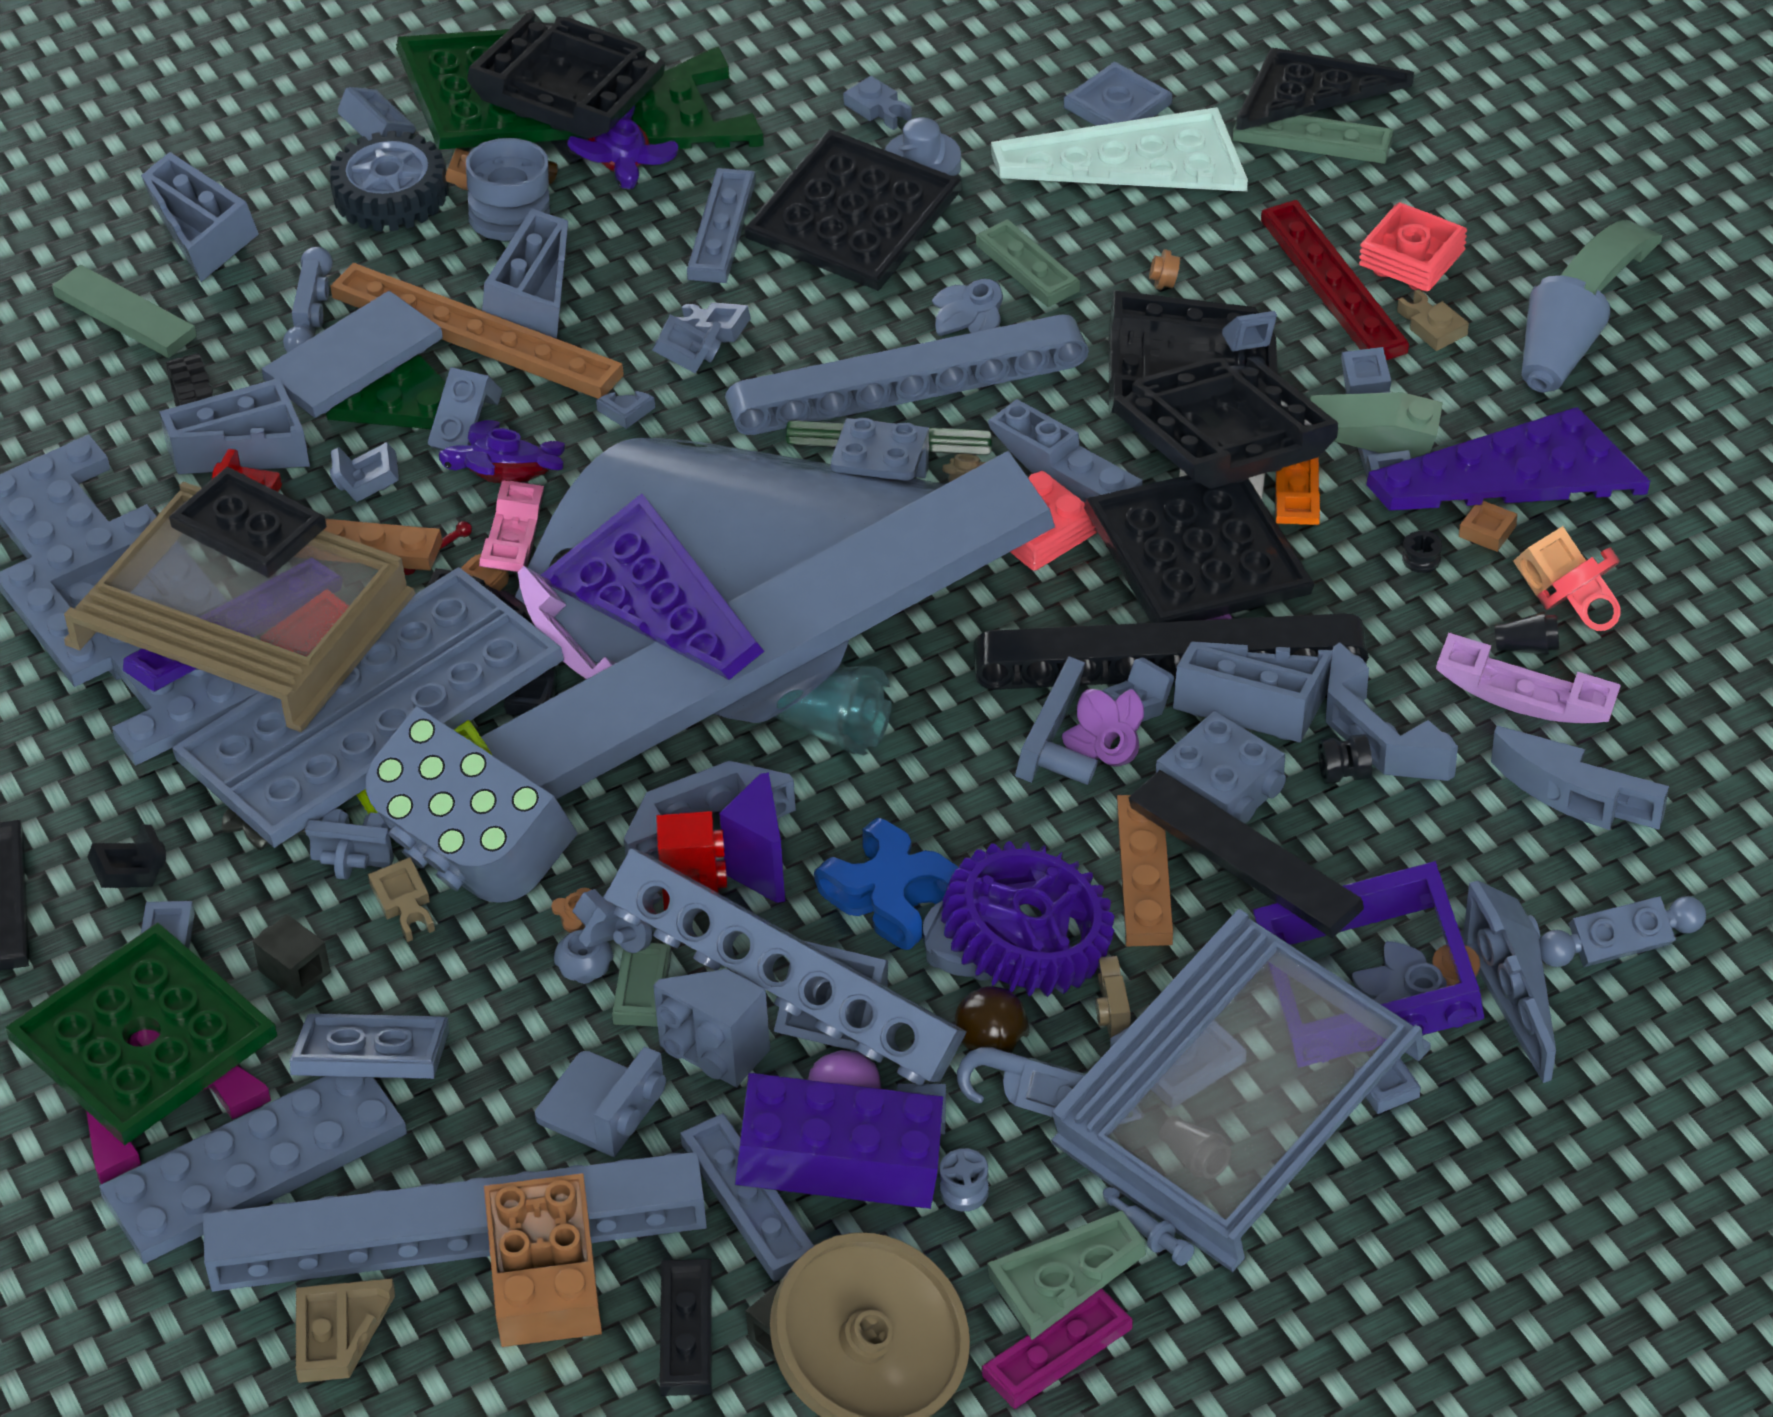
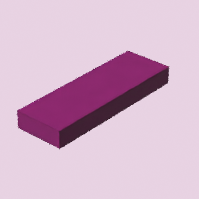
(1069, 1342)

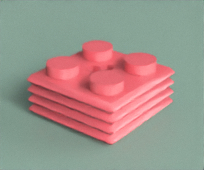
(1412, 247)
(1070, 523)

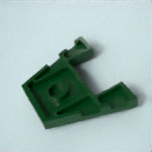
(678, 113)

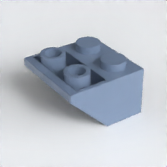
(713, 1022)

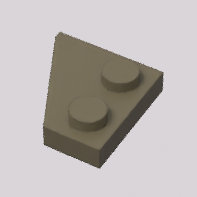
(337, 1326)

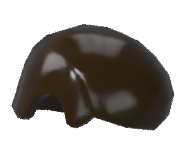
(992, 1019)

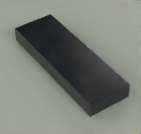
(686, 1327)

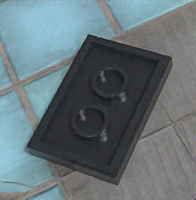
(248, 522)

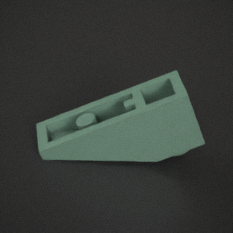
(1384, 421)

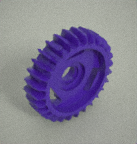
(1020, 949)

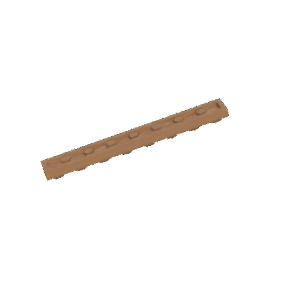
(488, 333)

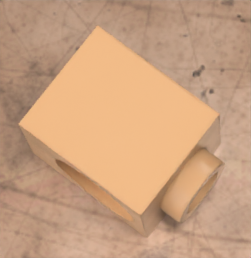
(1549, 560)

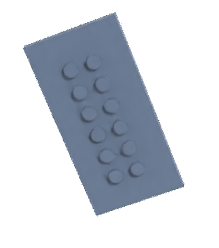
(445, 652)

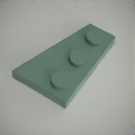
(1064, 1271)

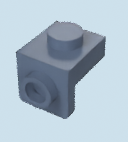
(687, 344)
(366, 473)
(1150, 684)

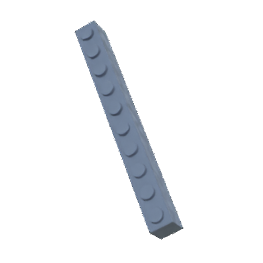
(434, 1222)

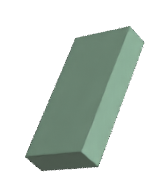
(635, 991)

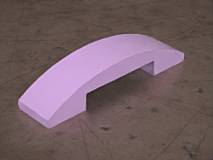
(542, 607)
(1523, 690)

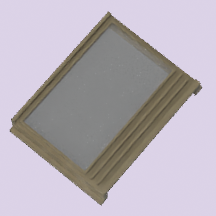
(273, 634)

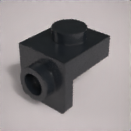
(128, 863)

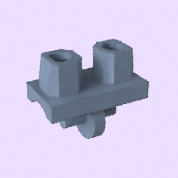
(349, 845)
(604, 925)

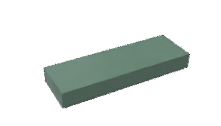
(1028, 263)

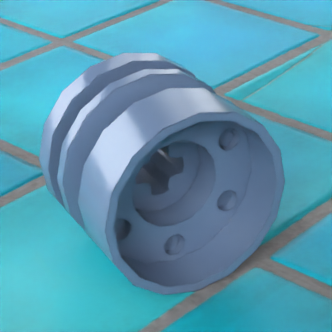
(503, 185)

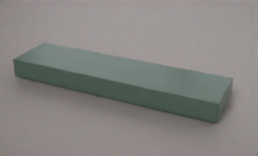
(1322, 137)
(124, 311)

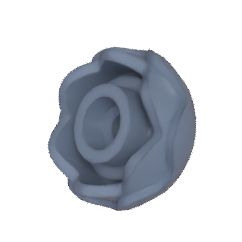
(579, 962)

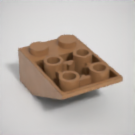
(542, 1260)

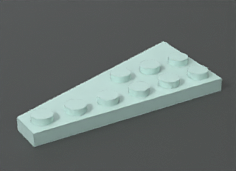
(1154, 151)

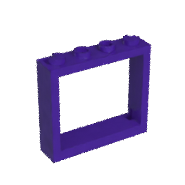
(1389, 898)

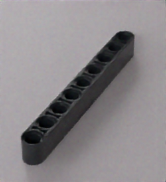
(1037, 655)

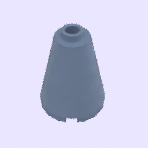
(1560, 330)

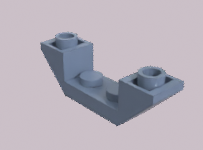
(1416, 754)
(702, 792)

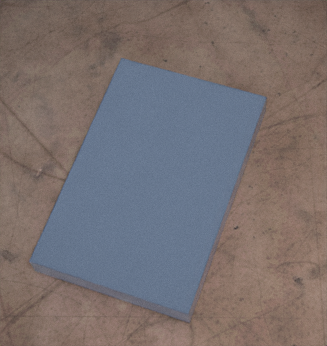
(369, 1046)

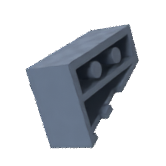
(529, 275)
(1254, 690)

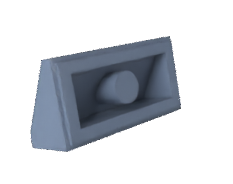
(372, 113)

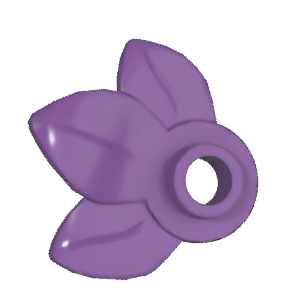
(1102, 723)

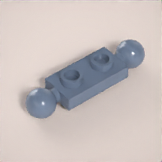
(310, 293)
(1622, 931)

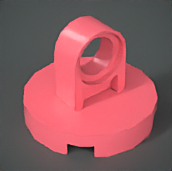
(1584, 586)

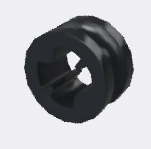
(1422, 542)

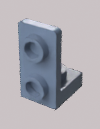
(461, 407)

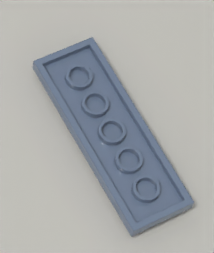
(251, 1161)

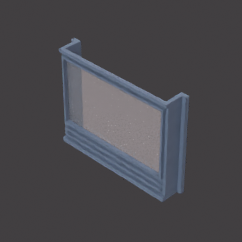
(1230, 1085)

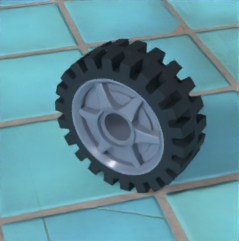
(388, 181)

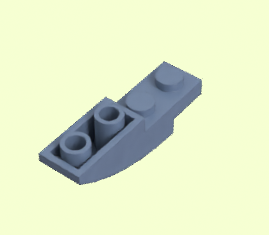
(1054, 448)
(1561, 780)

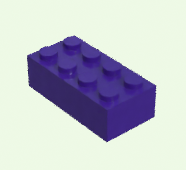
(839, 1140)

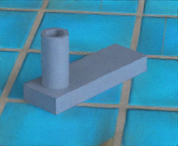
(1039, 745)

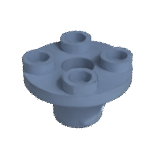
(927, 145)

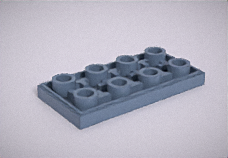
(353, 353)

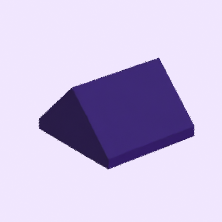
(754, 840)

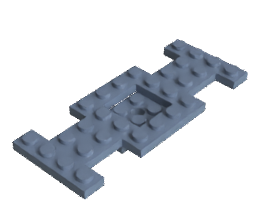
(67, 553)

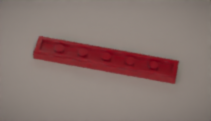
(1333, 279)

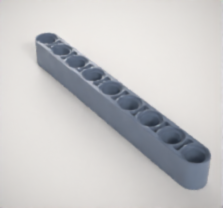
(906, 374)

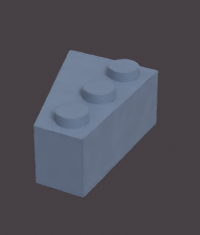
(199, 213)
(251, 420)

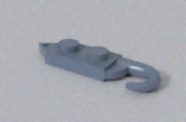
(1026, 1081)

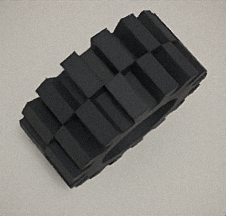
(188, 379)

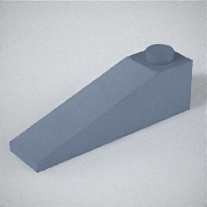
(1512, 969)

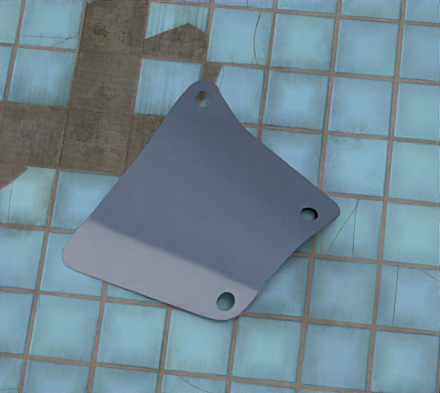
(739, 520)

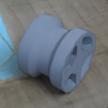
(973, 1171)

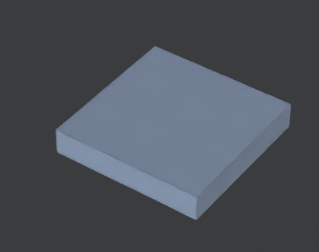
(1117, 97)

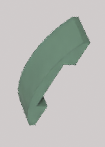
(1610, 253)

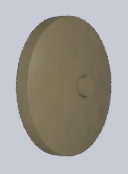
(869, 1329)

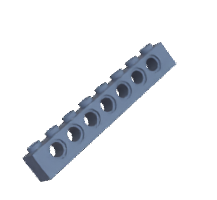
(934, 1039)

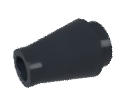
(1529, 634)

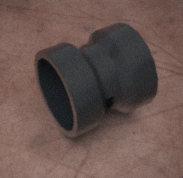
(1345, 758)

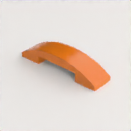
(1298, 494)

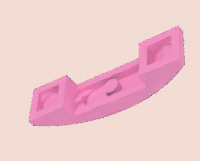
(513, 527)

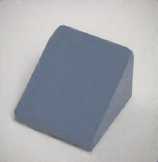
(1250, 331)

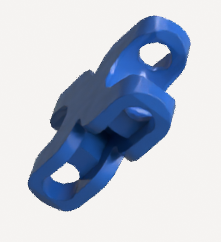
(887, 883)

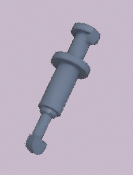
(1158, 1235)

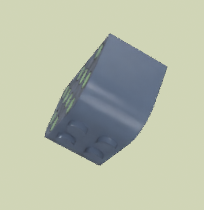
(465, 811)

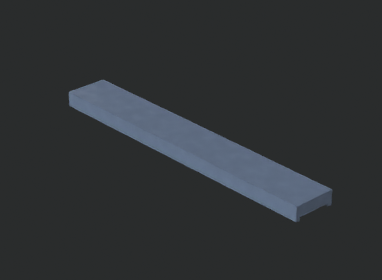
(789, 617)

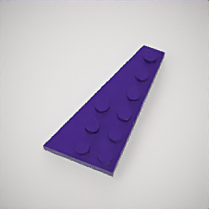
(1521, 464)
(651, 583)

